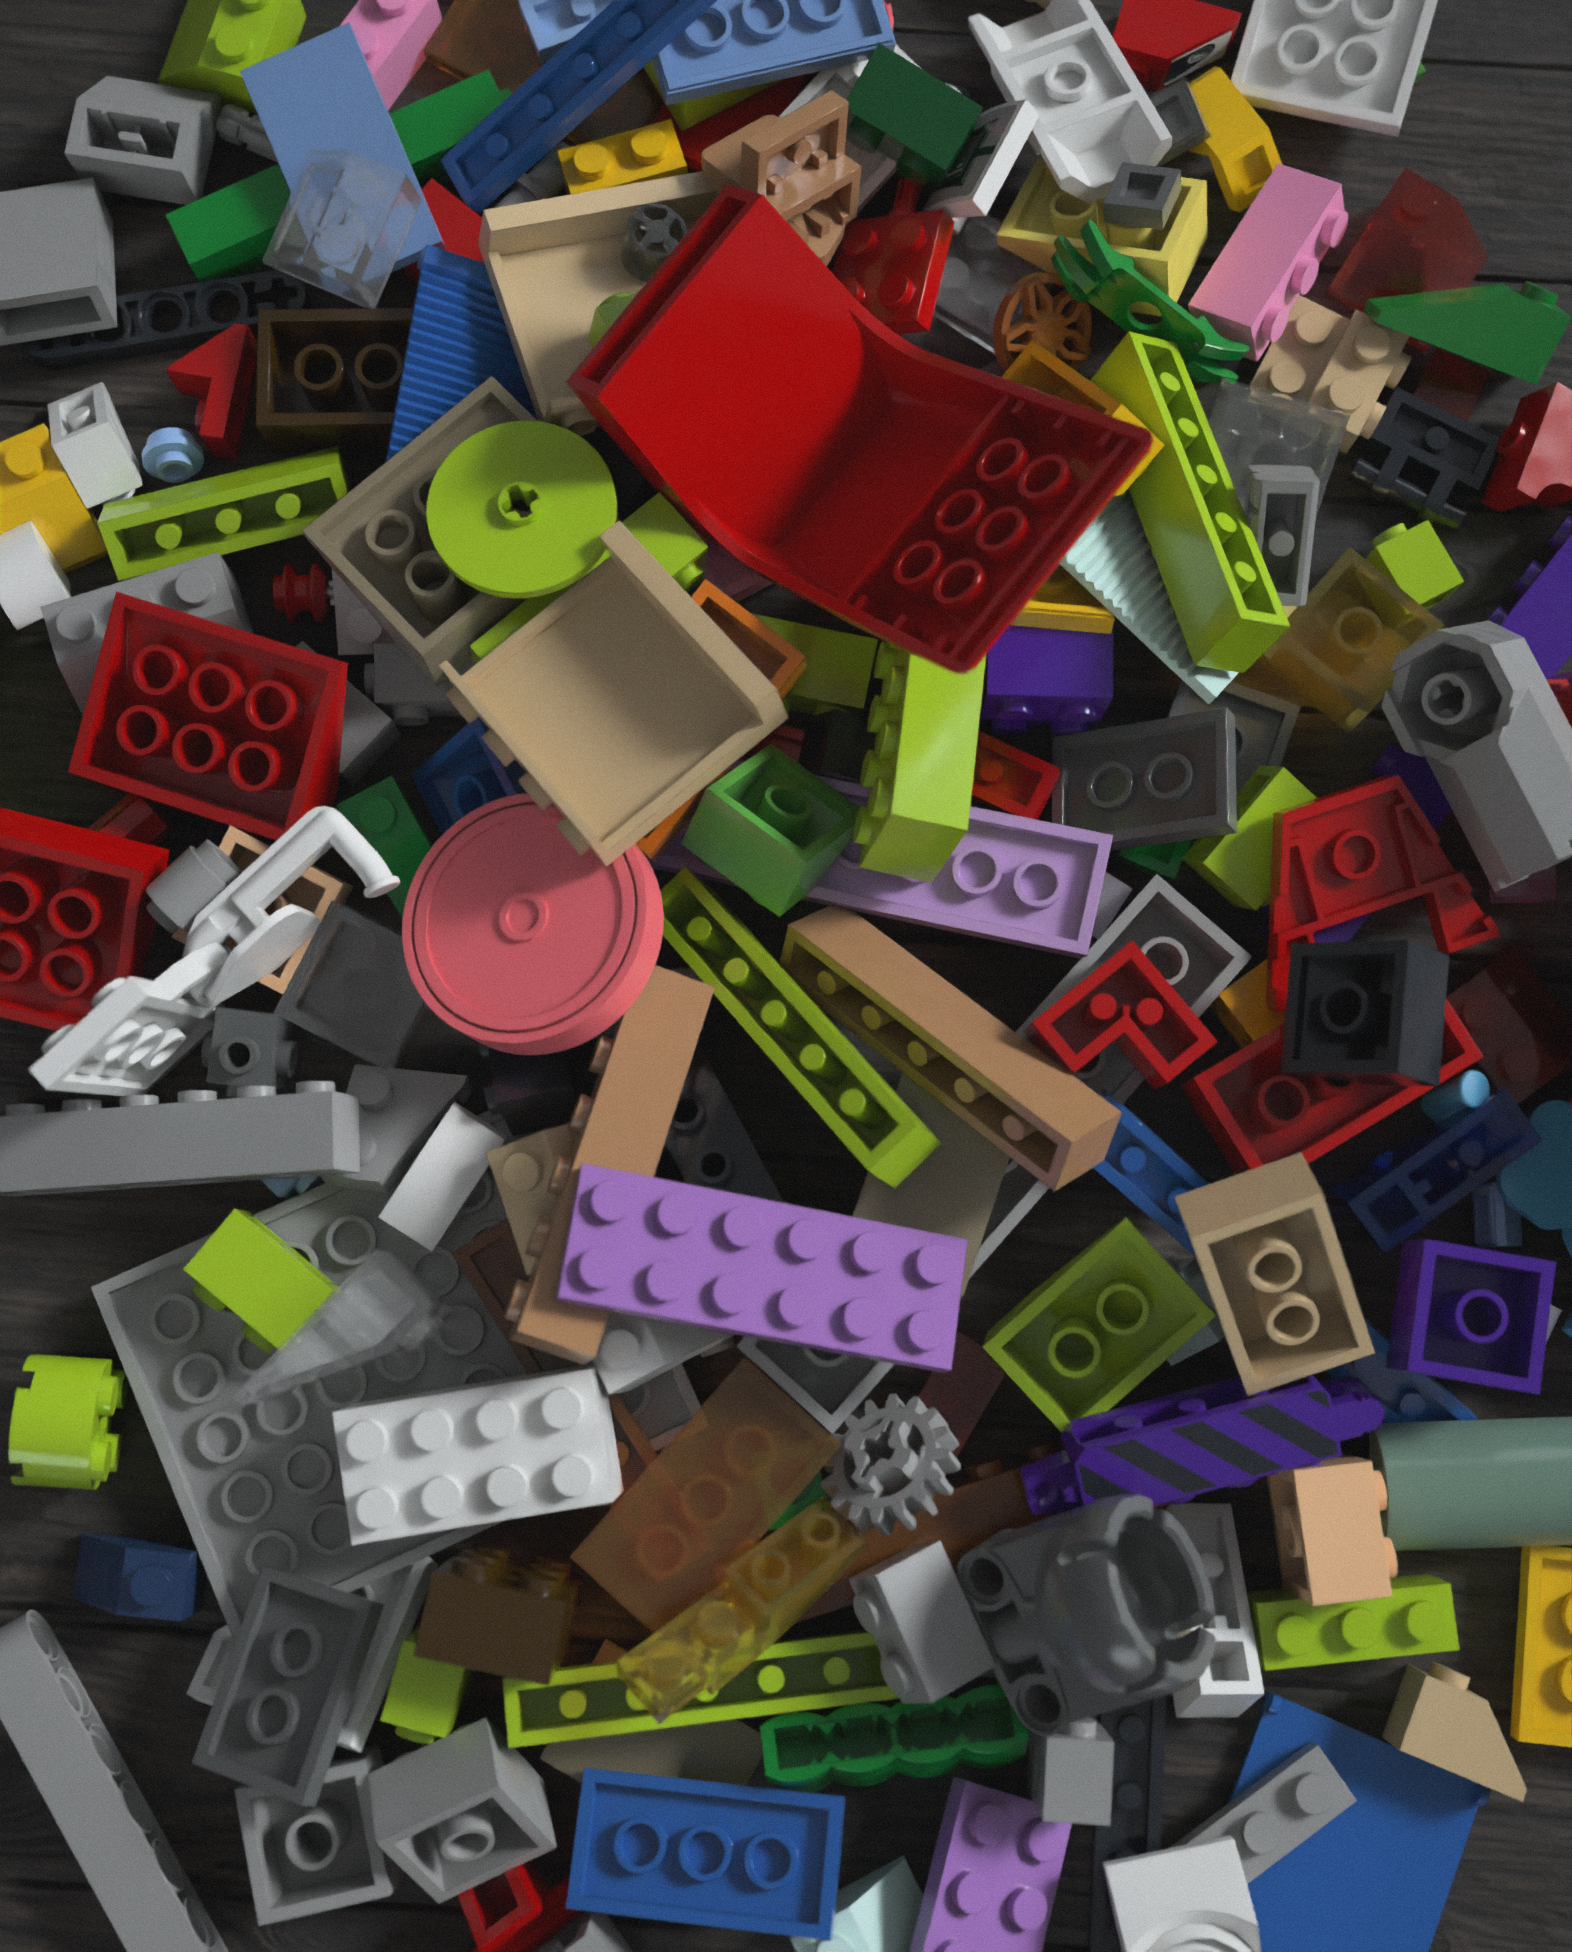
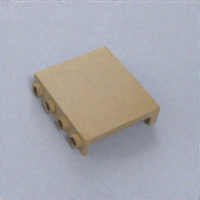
(557, 264)
(618, 700)

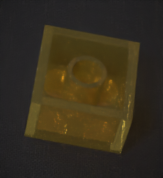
(1347, 640)

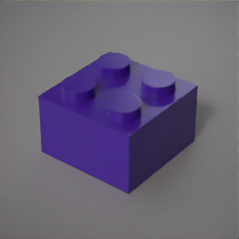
(1047, 681)
(1471, 1315)

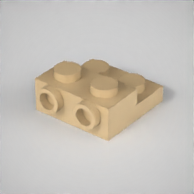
(1335, 364)

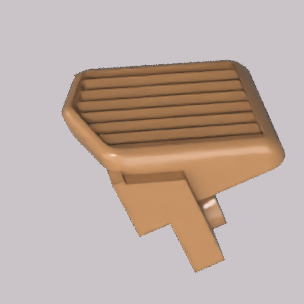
(797, 168)

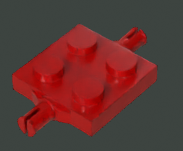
(897, 261)

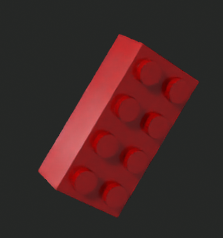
(1271, 1115)

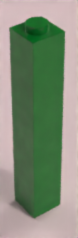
(233, 226)

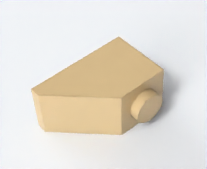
(1452, 1729)

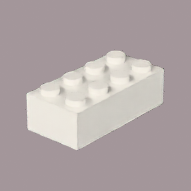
(477, 1454)

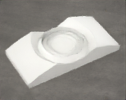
(1183, 1900)

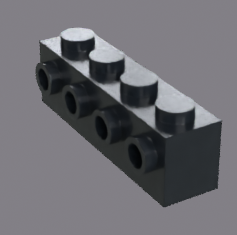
(710, 1139)

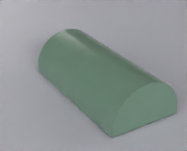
(1475, 1482)

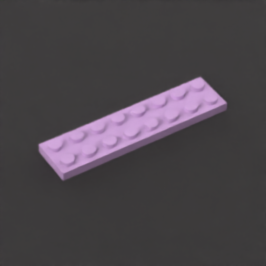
(1002, 883)

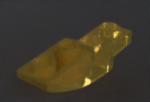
(744, 1614)

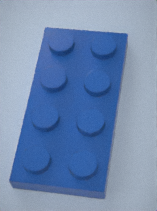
(707, 1853)

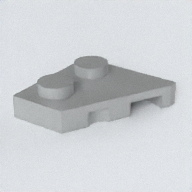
(396, 1120)

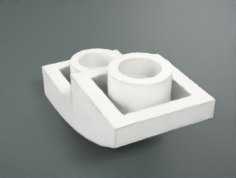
(442, 1176)

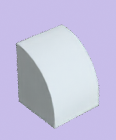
(28, 575)

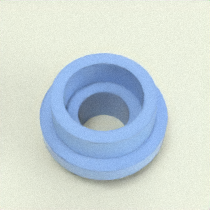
(172, 455)

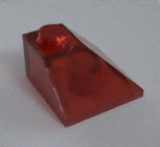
(1411, 247)

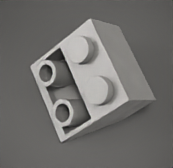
(144, 139)

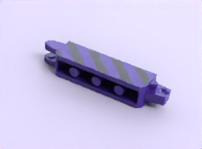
(1200, 1441)

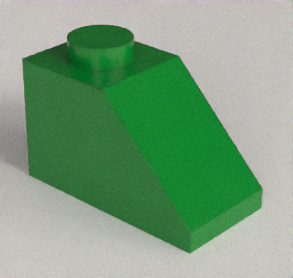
(392, 829)

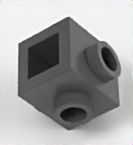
(249, 1049)

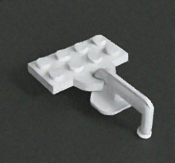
(151, 1026)

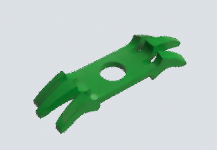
(1115, 285)

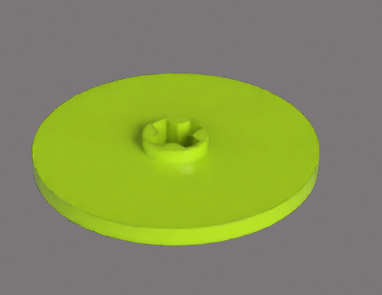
(489, 541)

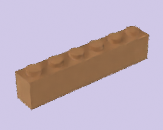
(950, 1045)
(616, 1129)

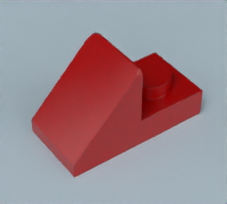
(224, 377)

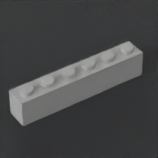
(179, 1142)

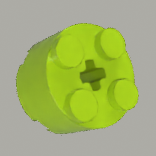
(65, 1422)

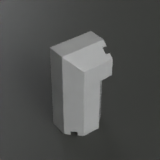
(1493, 741)

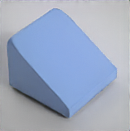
(1494, 1219)

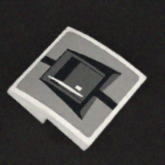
(984, 162)

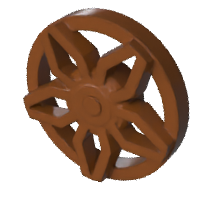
(1042, 322)

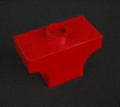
(1535, 453)

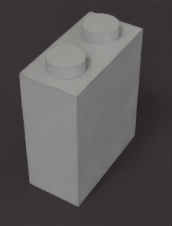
(55, 262)

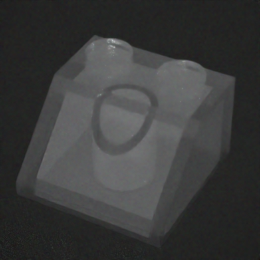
(344, 225)

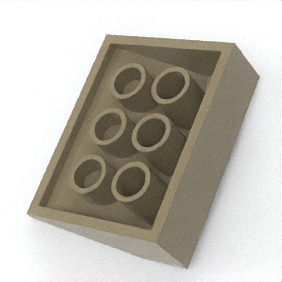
(385, 551)

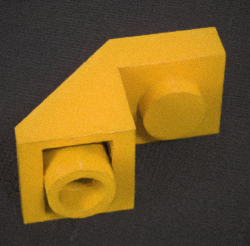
(1240, 140)

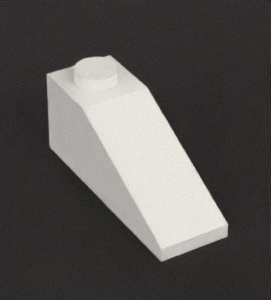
(1234, 1673)

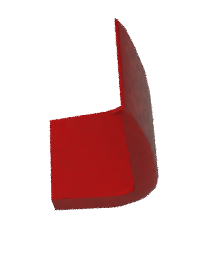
(841, 450)

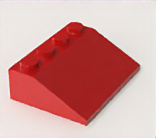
(212, 719)
(69, 916)

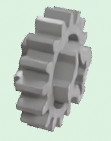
(891, 1465)

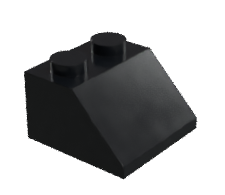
(1365, 1012)

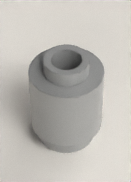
(190, 885)

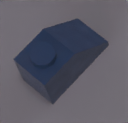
(139, 1576)

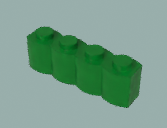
(872, 1742)

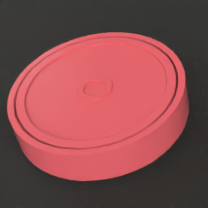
(525, 933)

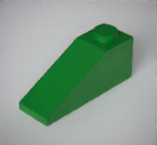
(1482, 323)

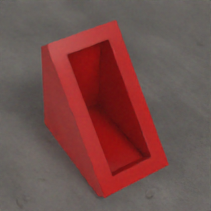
(503, 1904)

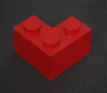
(1125, 1005)

